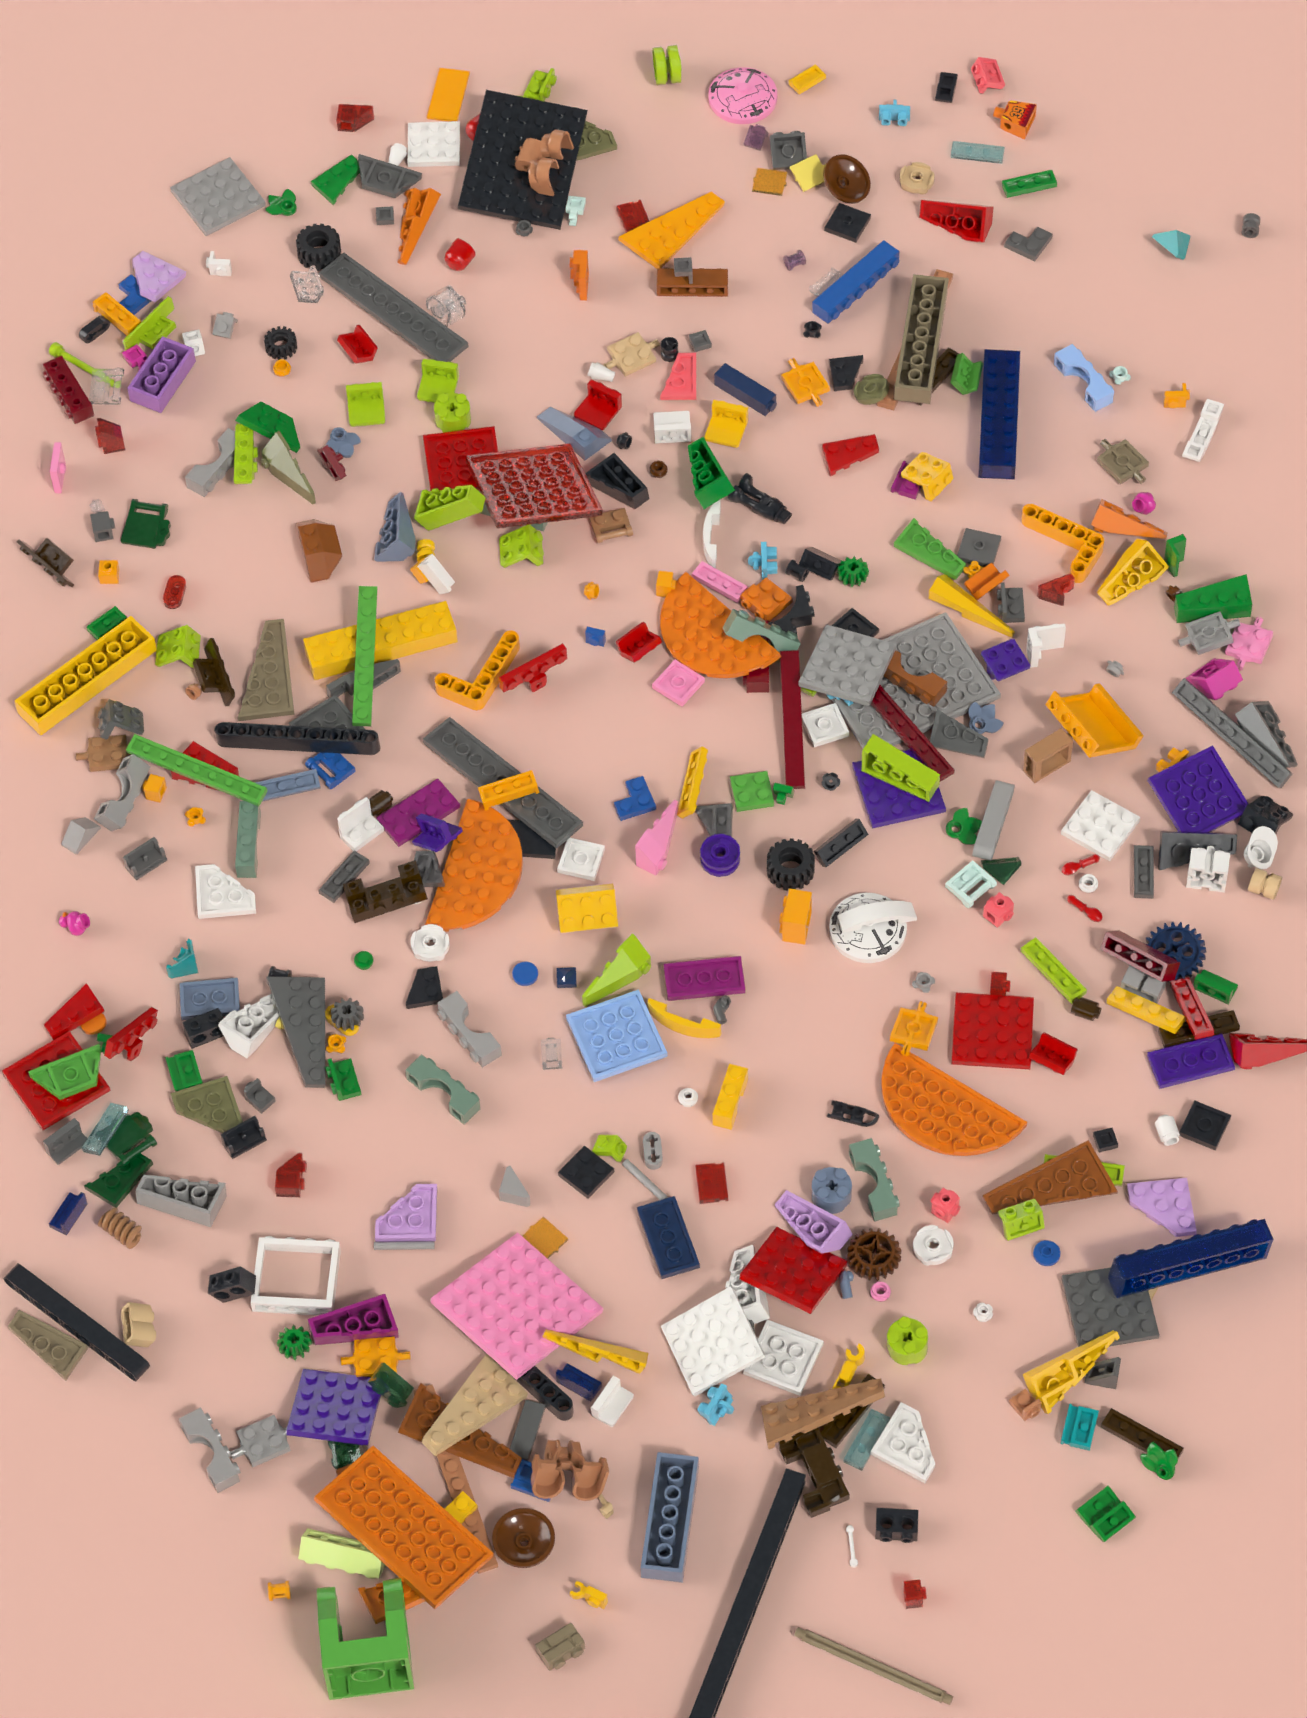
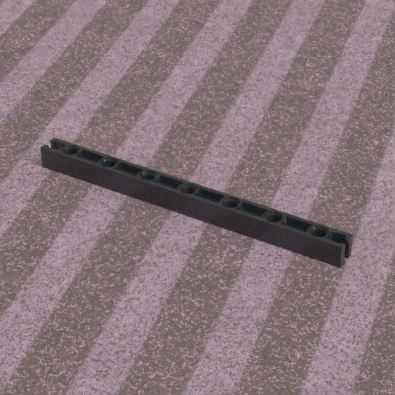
(749, 1595)

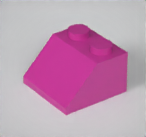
(1216, 678)

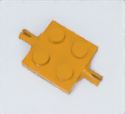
(805, 382)
(914, 1028)
(372, 1352)

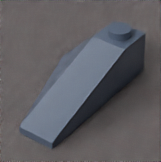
(582, 436)
(397, 534)

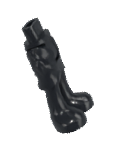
(767, 506)

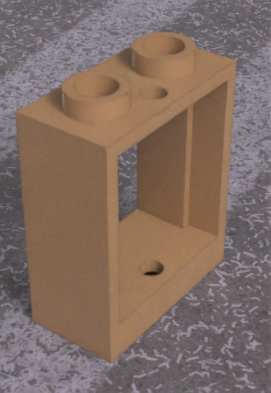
(1048, 755)

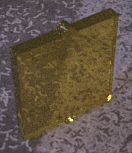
(769, 181)
(545, 1237)

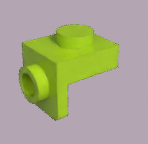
(610, 1146)

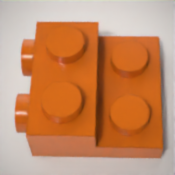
(580, 272)
(765, 599)

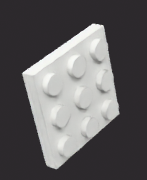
(433, 144)
(1100, 825)
(788, 1357)

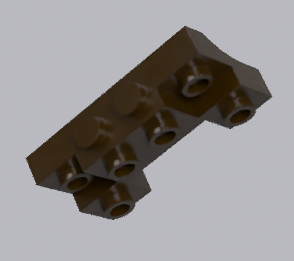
(386, 896)
(821, 1469)

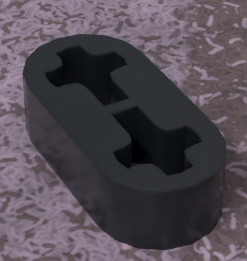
(94, 329)

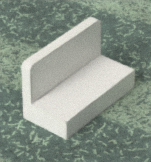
(436, 574)
(611, 1402)

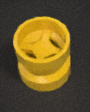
(425, 547)

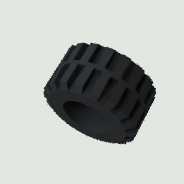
(318, 236)
(790, 877)

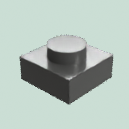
(385, 215)
(700, 341)

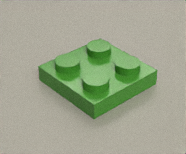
(752, 791)

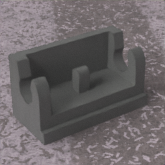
(144, 858)

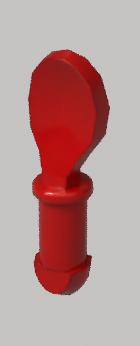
(1072, 867)
(1092, 913)

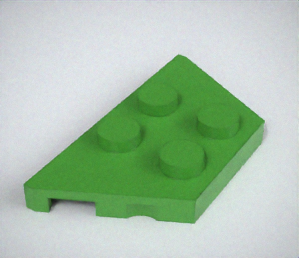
(70, 1073)

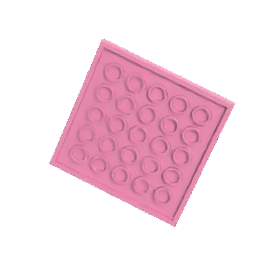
(512, 1301)

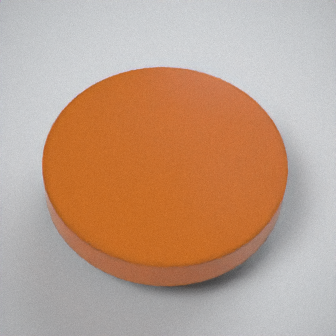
(95, 1025)

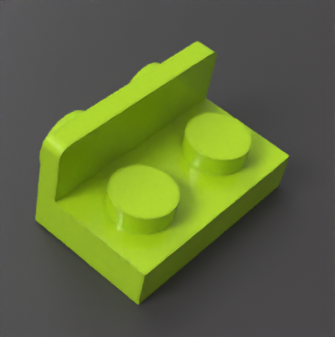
(540, 85)
(1022, 1219)

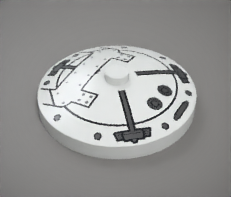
(874, 941)

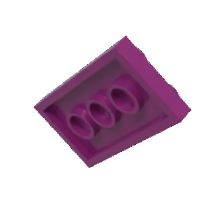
(431, 800)
(704, 978)

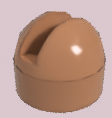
(193, 691)

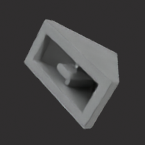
(79, 834)
(512, 1189)

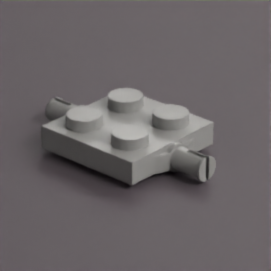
(1209, 633)
(262, 1441)

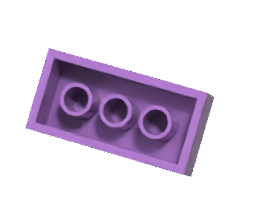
(161, 374)

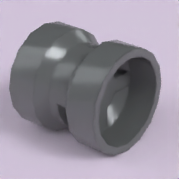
(1251, 225)

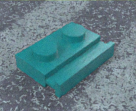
(1079, 1427)

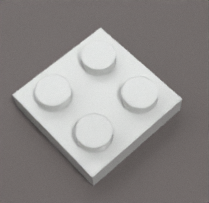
(825, 725)
(581, 859)

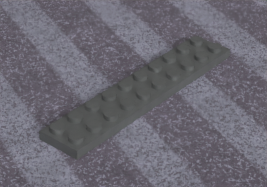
(393, 309)
(485, 766)

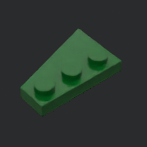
(335, 180)

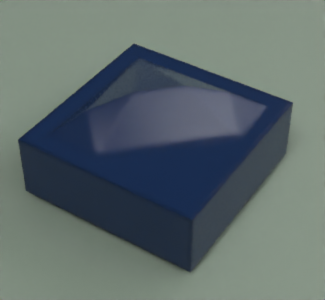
(566, 977)

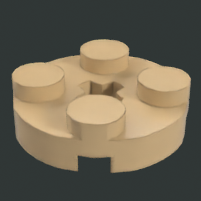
(920, 185)

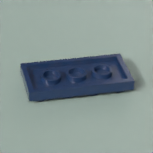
(668, 1237)

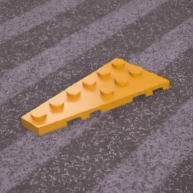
(666, 235)

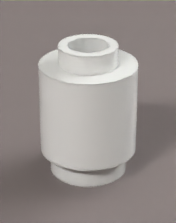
(1167, 1130)

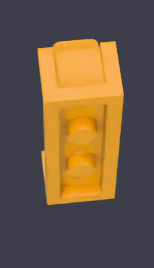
(116, 313)
(508, 789)

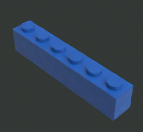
(855, 282)

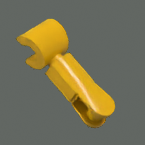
(850, 1366)

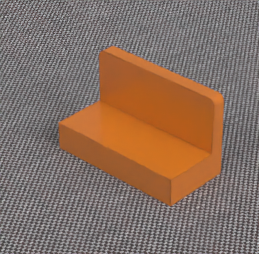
(985, 581)

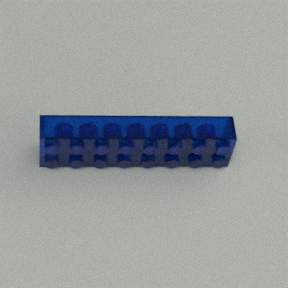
(999, 414)
(1190, 1258)

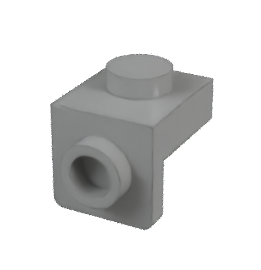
(224, 325)

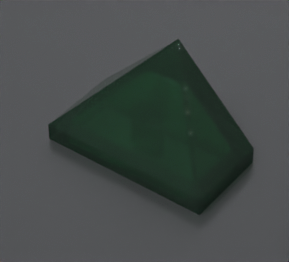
(1002, 868)

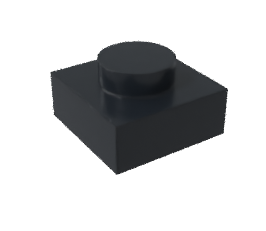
(1105, 1139)

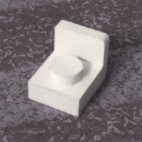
(194, 340)

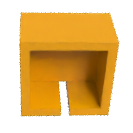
(796, 916)

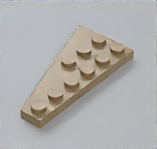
(479, 1400)

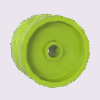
(664, 65)

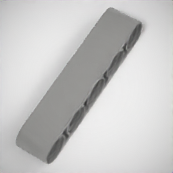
(993, 820)

